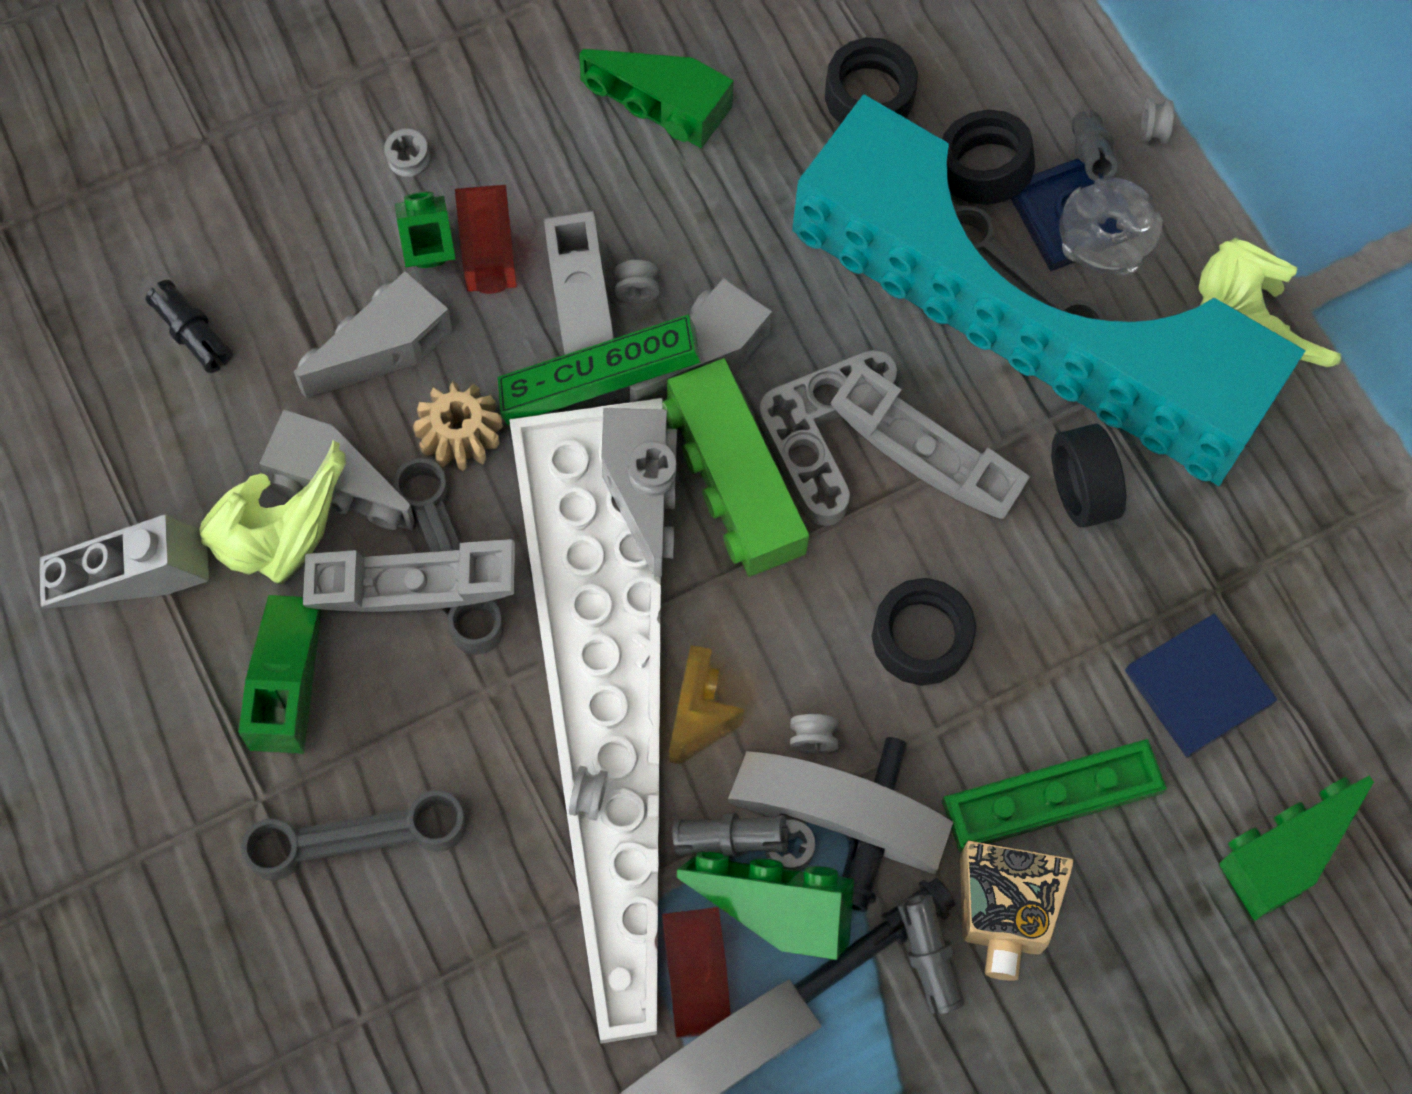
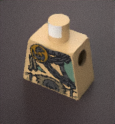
(1010, 902)

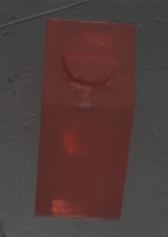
(486, 238)
(696, 970)

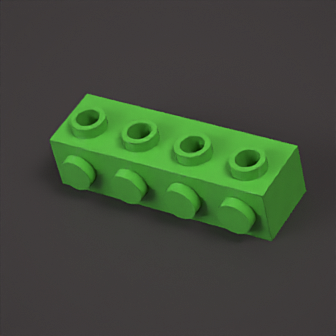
(735, 467)

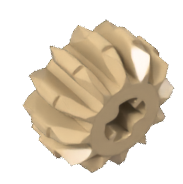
(447, 409)

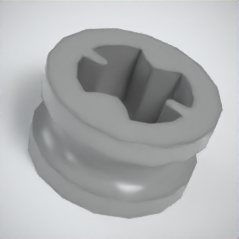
(1157, 121)
(399, 140)
(636, 281)
(638, 460)
(814, 733)
(588, 793)
(800, 830)

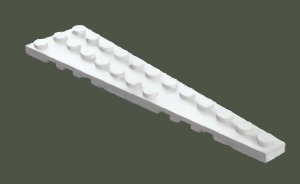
(604, 690)

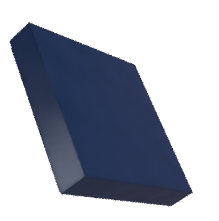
(1042, 206)
(1200, 685)

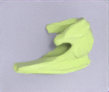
(1237, 279)
(276, 537)

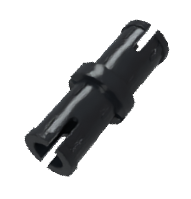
(188, 326)

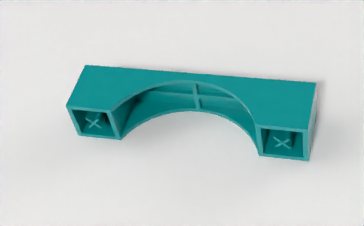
(1175, 382)

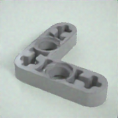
(808, 415)

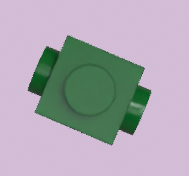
(424, 230)

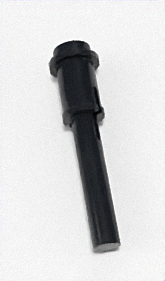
(863, 857)
(865, 949)

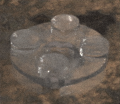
(1106, 252)

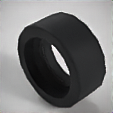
(870, 54)
(994, 184)
(1088, 475)
(929, 593)

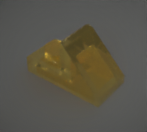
(700, 721)

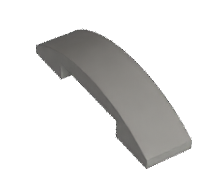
(925, 447)
(410, 581)
(843, 804)
(734, 1046)

